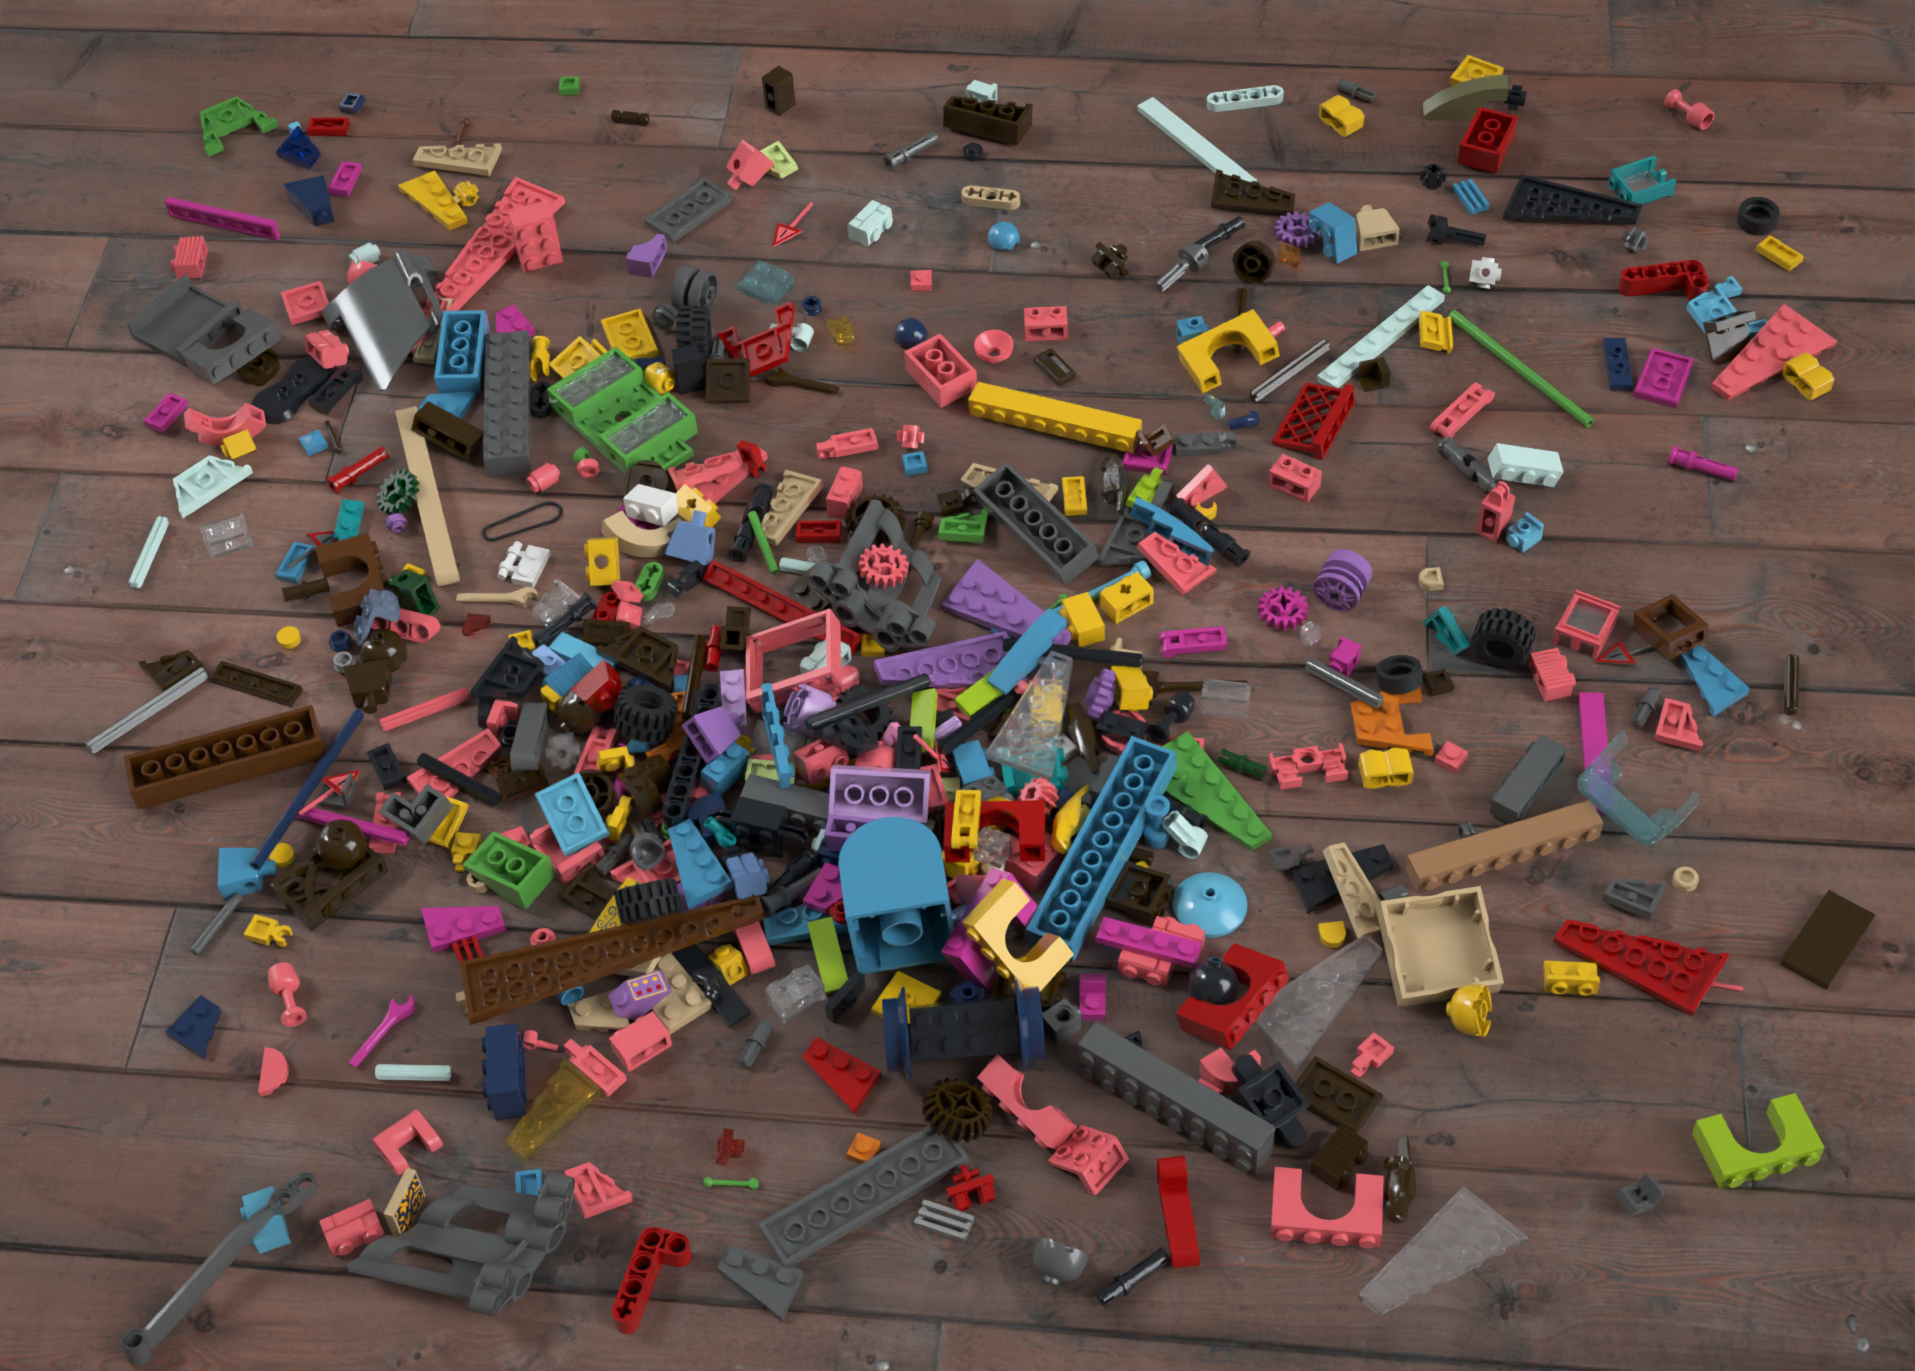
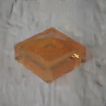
(1289, 254)

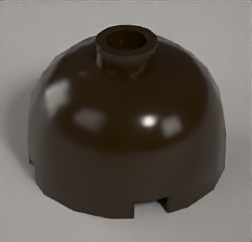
(1253, 262)
(383, 645)
(577, 715)
(600, 789)
(341, 844)

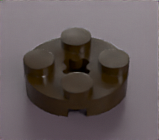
(260, 375)
(643, 470)

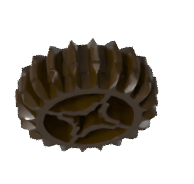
(857, 509)
(957, 1110)

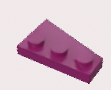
(456, 923)

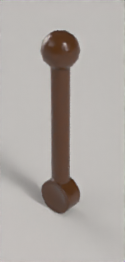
(465, 121)

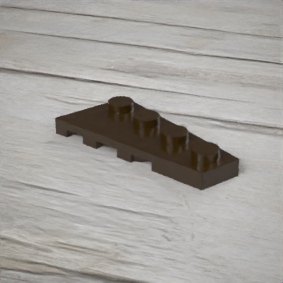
(1241, 195)

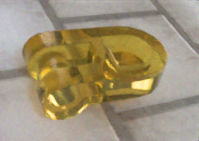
(840, 330)

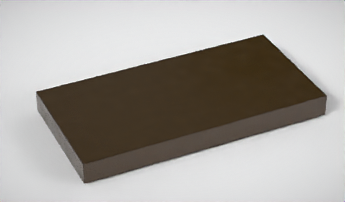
(1827, 939)

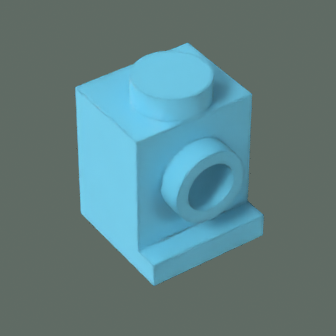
(1525, 533)

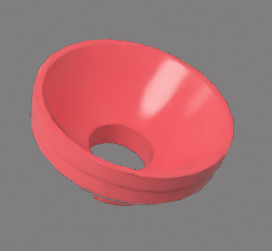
(993, 341)

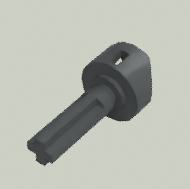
(1188, 260)
(646, 847)

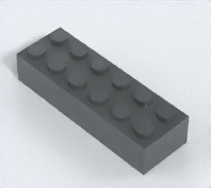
(1036, 523)

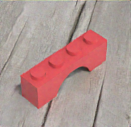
(1004, 1081)

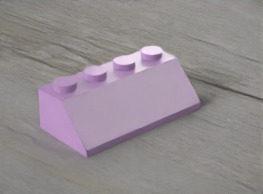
(879, 792)

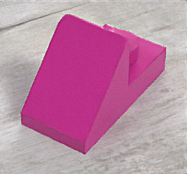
(1092, 996)

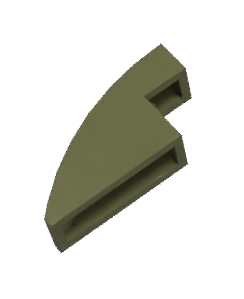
(1465, 98)

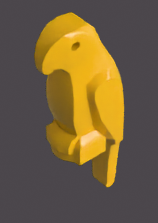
(1069, 821)

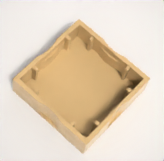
(1438, 945)

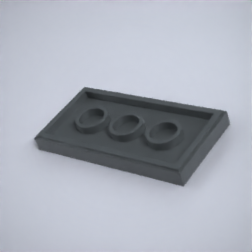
(688, 210)

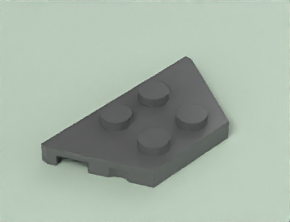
(1122, 543)

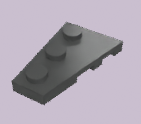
(761, 1278)

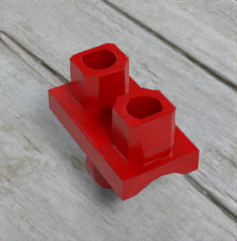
(959, 1193)

